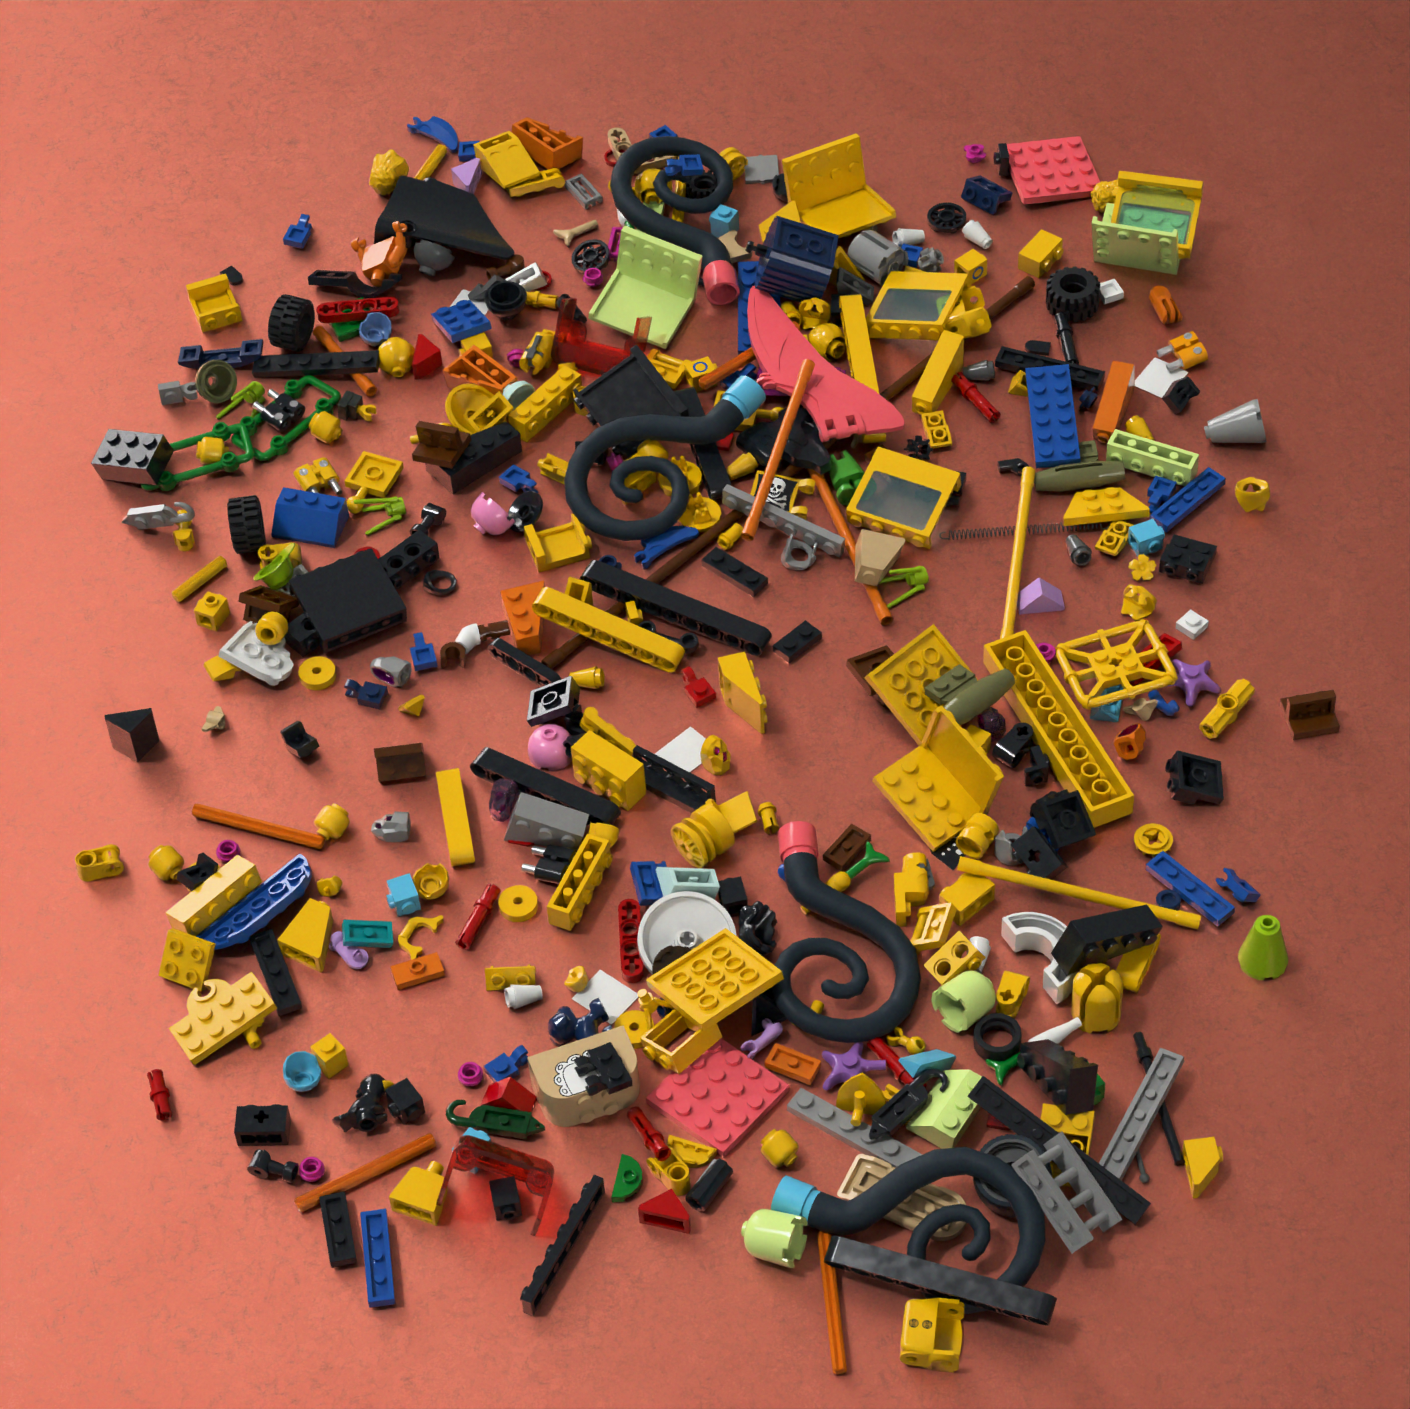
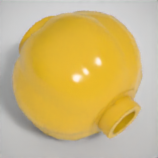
(644, 186)
(827, 339)
(396, 356)

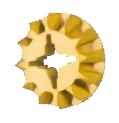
(1149, 832)

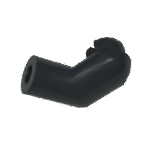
(1014, 465)

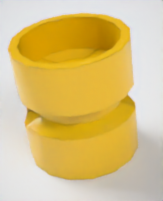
(977, 835)

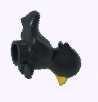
(366, 1110)

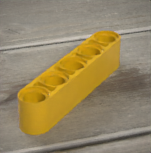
(455, 817)

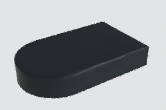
(233, 275)
(1038, 347)

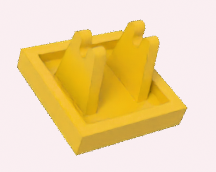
(186, 959)

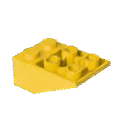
(505, 160)
(742, 690)
(1076, 1127)

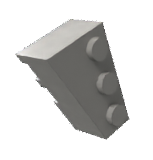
(545, 823)

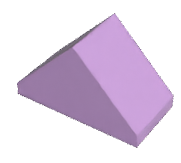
(467, 175)
(1040, 598)

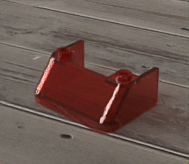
(571, 342)
(479, 1153)

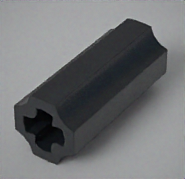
(709, 1184)

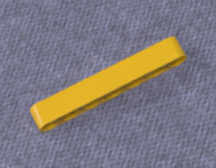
(608, 629)

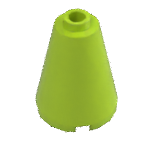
(1264, 950)

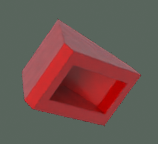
(426, 357)
(509, 1095)
(665, 1212)

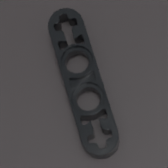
(522, 663)

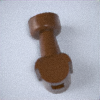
(512, 266)

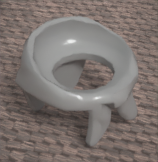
(789, 562)
(1003, 848)

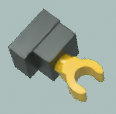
(352, 406)

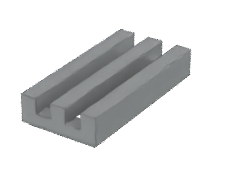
(583, 198)

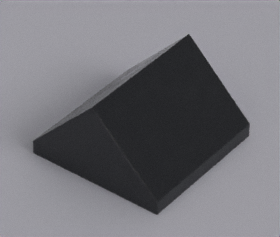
(132, 732)

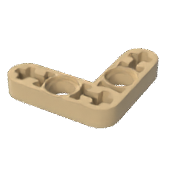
(625, 144)

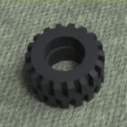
(1073, 293)
(291, 322)
(246, 524)

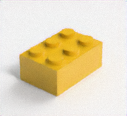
(608, 770)

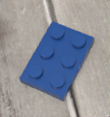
(461, 320)

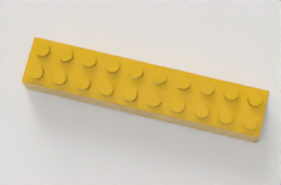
(1060, 729)

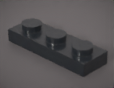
(734, 571)
(338, 1229)

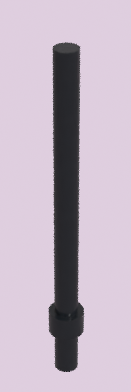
(1145, 1058)

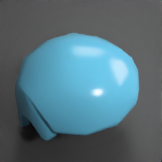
(301, 1071)

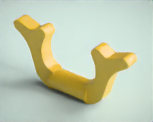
(413, 924)

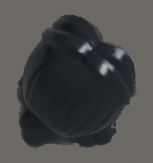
(757, 927)

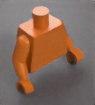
(383, 257)

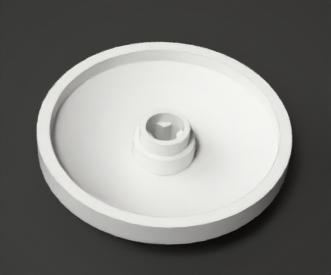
(682, 921)

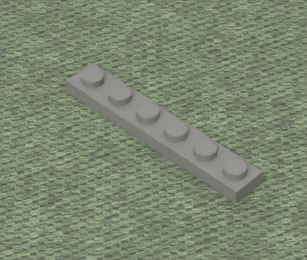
(785, 521)
(1141, 1112)
(837, 1124)

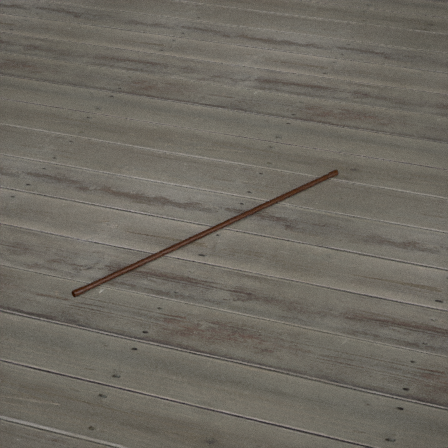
(561, 653)

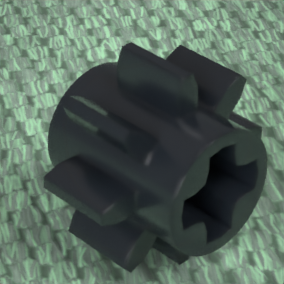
(923, 449)

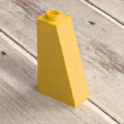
(936, 379)

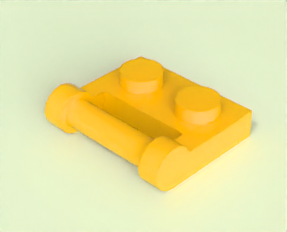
(669, 367)
(933, 926)

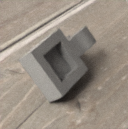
(174, 392)

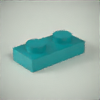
(367, 933)

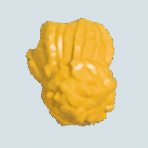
(386, 172)
(1104, 193)

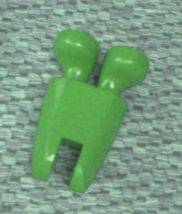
(842, 473)

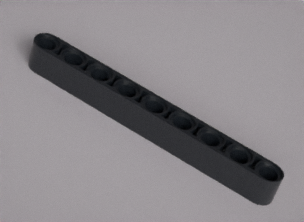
(677, 608)
(940, 1280)

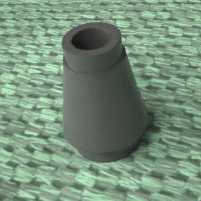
(980, 371)
(1078, 550)

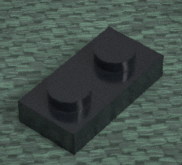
(797, 641)

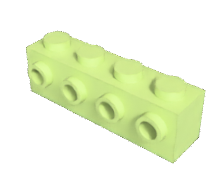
(1152, 457)

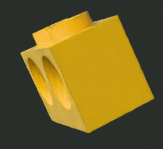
(950, 957)

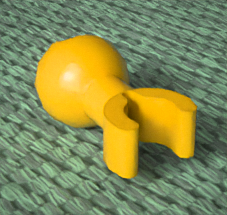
(913, 1045)

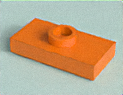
(417, 970)

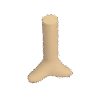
(568, 235)

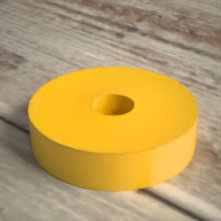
(314, 665)
(518, 894)
(631, 1020)

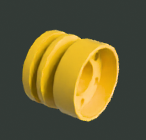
(702, 836)

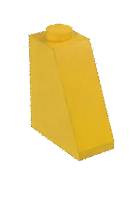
(308, 935)

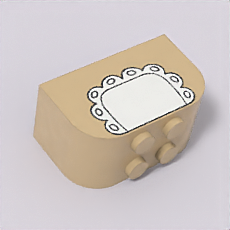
(563, 1092)

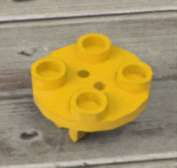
(691, 472)
(700, 513)

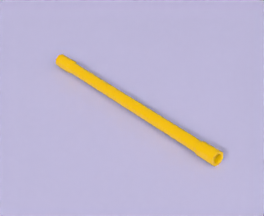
(1026, 485)
(979, 868)

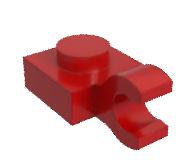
(697, 690)

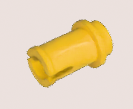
(727, 539)
(767, 813)

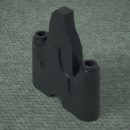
(802, 447)

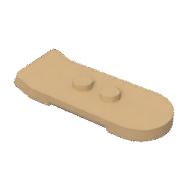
(869, 1170)

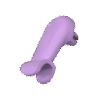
(353, 956)
(770, 1033)

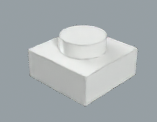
(1110, 291)
(1192, 624)

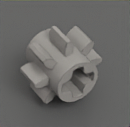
(930, 260)

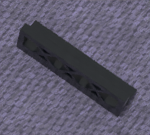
(670, 784)

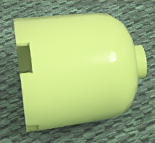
(964, 1000)
(775, 1236)

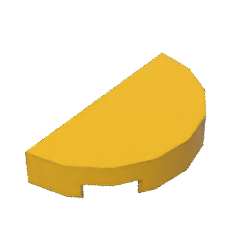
(690, 1152)

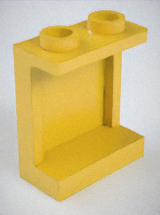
(213, 303)
(558, 544)

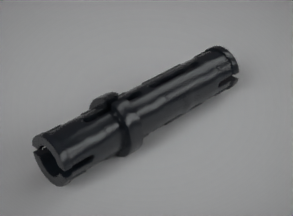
(1064, 334)

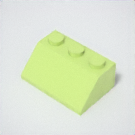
(947, 1112)

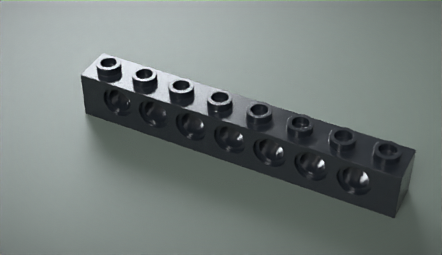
(400, 565)

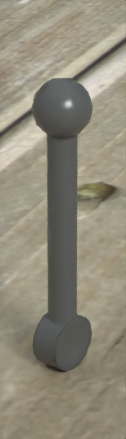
(1144, 1178)

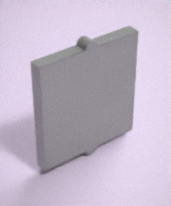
(761, 169)

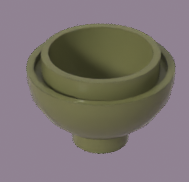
(223, 382)

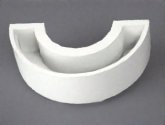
(1041, 934)

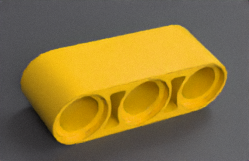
(1135, 965)

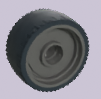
(1008, 1149)

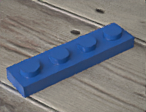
(1188, 499)
(1190, 888)
(377, 1258)

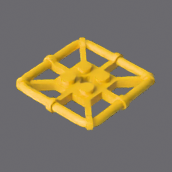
(1103, 663)

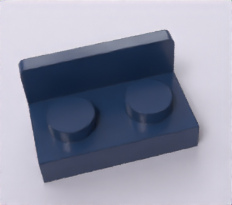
(985, 193)

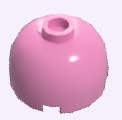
(490, 516)
(547, 747)

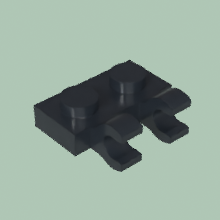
(608, 1066)

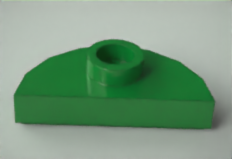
(628, 1179)

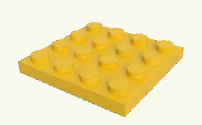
(905, 675)
(714, 979)

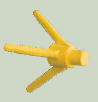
(649, 1005)

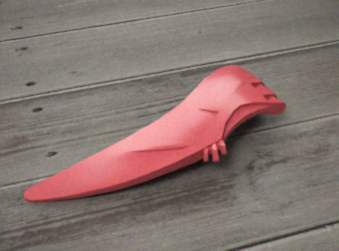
(830, 395)

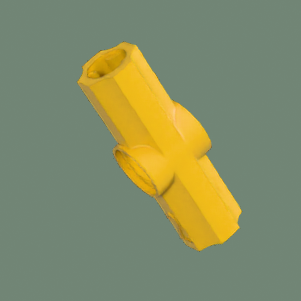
(1227, 708)

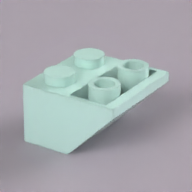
(688, 879)

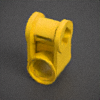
(295, 555)
(97, 863)
(1011, 993)
(669, 1172)

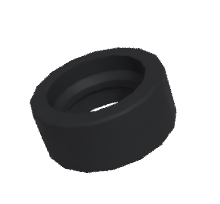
(1001, 1022)

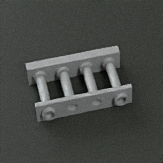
(1052, 1200)

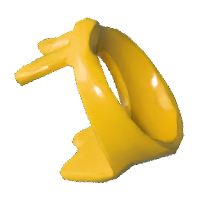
(812, 319)
(1252, 500)
(1136, 605)

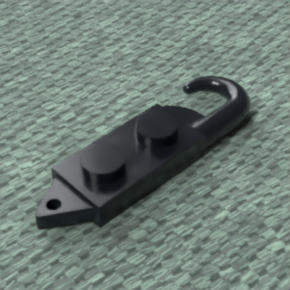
(904, 1104)

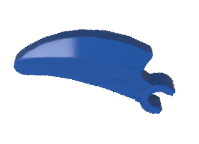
(436, 129)
(661, 543)

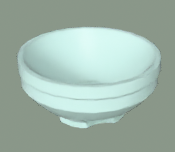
(518, 392)

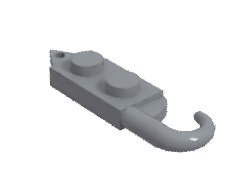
(157, 516)

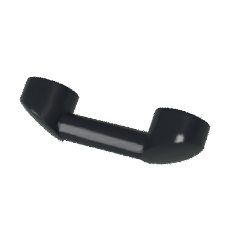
(688, 641)

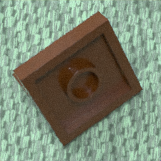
(439, 444)
(264, 600)
(867, 662)
(1310, 714)
(400, 762)

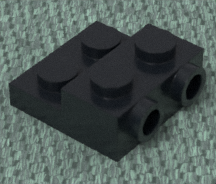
(1187, 558)
(552, 701)
(1194, 778)
(1063, 818)

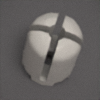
(876, 255)

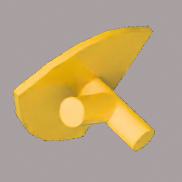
(860, 1096)

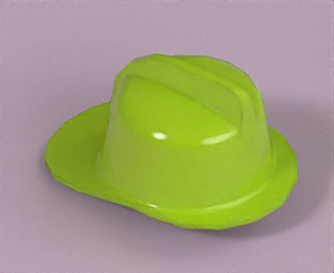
(278, 571)

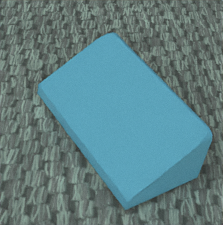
(1110, 711)
(920, 1062)

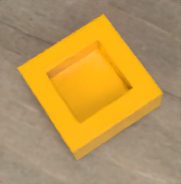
(633, 614)

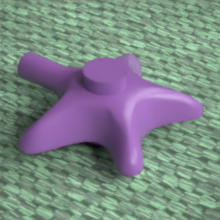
(1194, 679)
(848, 1065)

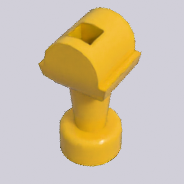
(183, 536)

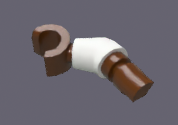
(469, 638)

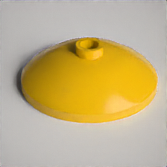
(463, 403)

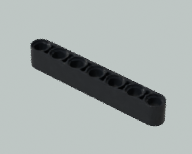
(705, 455)
(495, 765)

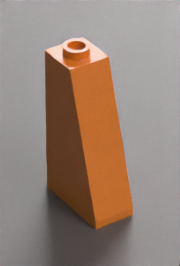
(1114, 400)

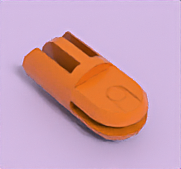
(1164, 305)

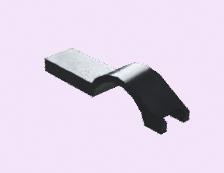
(352, 282)

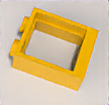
(687, 1052)

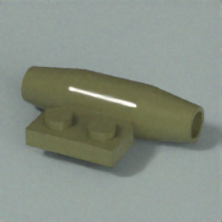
(1082, 475)
(967, 696)

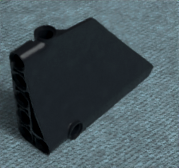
(440, 216)

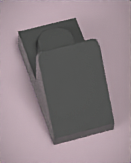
(851, 284)

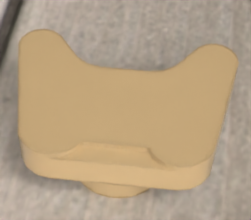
(736, 252)

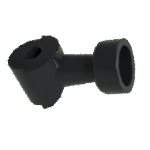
(430, 515)
(262, 1165)

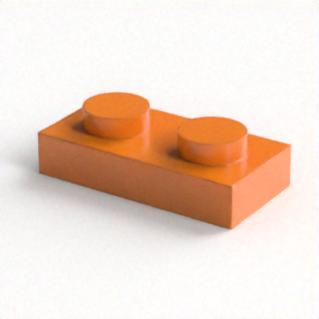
(792, 1064)

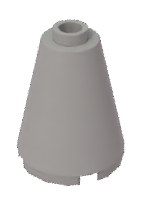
(1237, 425)

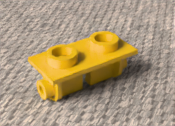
(553, 467)
(502, 977)

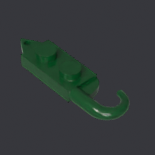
(496, 1120)

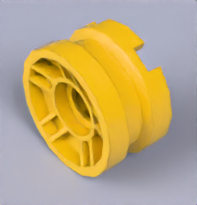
(735, 161)

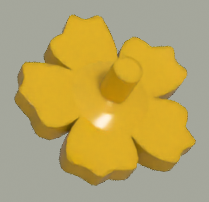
(1142, 568)

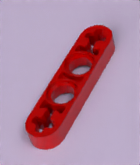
(357, 308)
(628, 940)

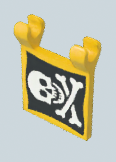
(784, 492)

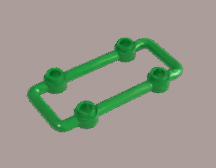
(279, 444)
(229, 461)

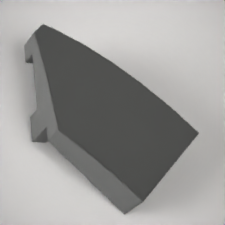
(478, 292)

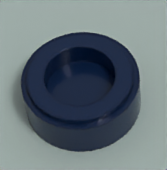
(1168, 899)

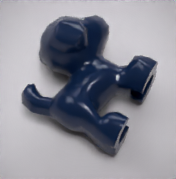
(566, 1027)

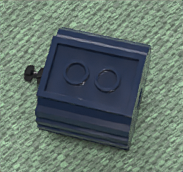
(794, 260)

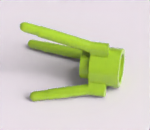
(251, 393)
(393, 506)
(914, 576)

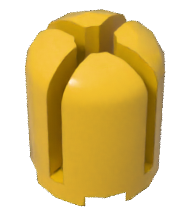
(1097, 998)

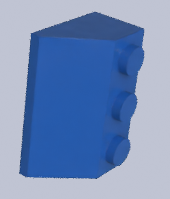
(309, 517)

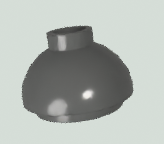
(432, 257)

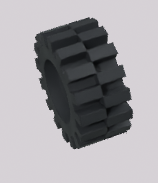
(706, 180)

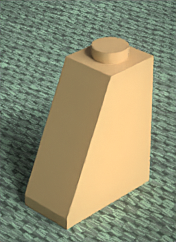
(875, 556)

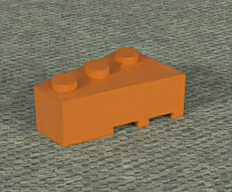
(546, 145)
(478, 369)
(524, 624)

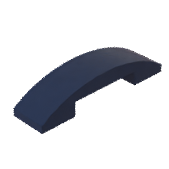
(194, 356)

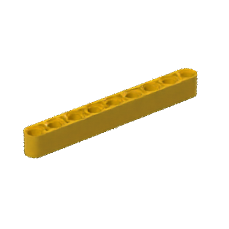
(859, 349)

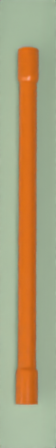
(752, 522)
(880, 607)

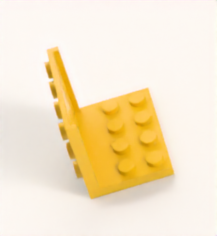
(833, 188)
(941, 781)

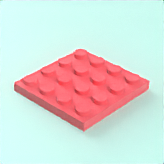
(1051, 170)
(718, 1096)

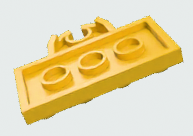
(220, 1015)

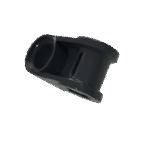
(1014, 745)

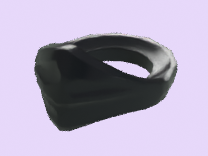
(435, 574)

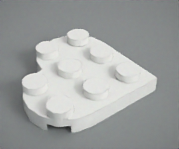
(262, 661)

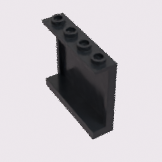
(629, 391)
(348, 600)

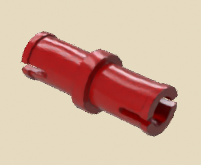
(159, 1094)

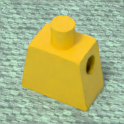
(419, 1192)

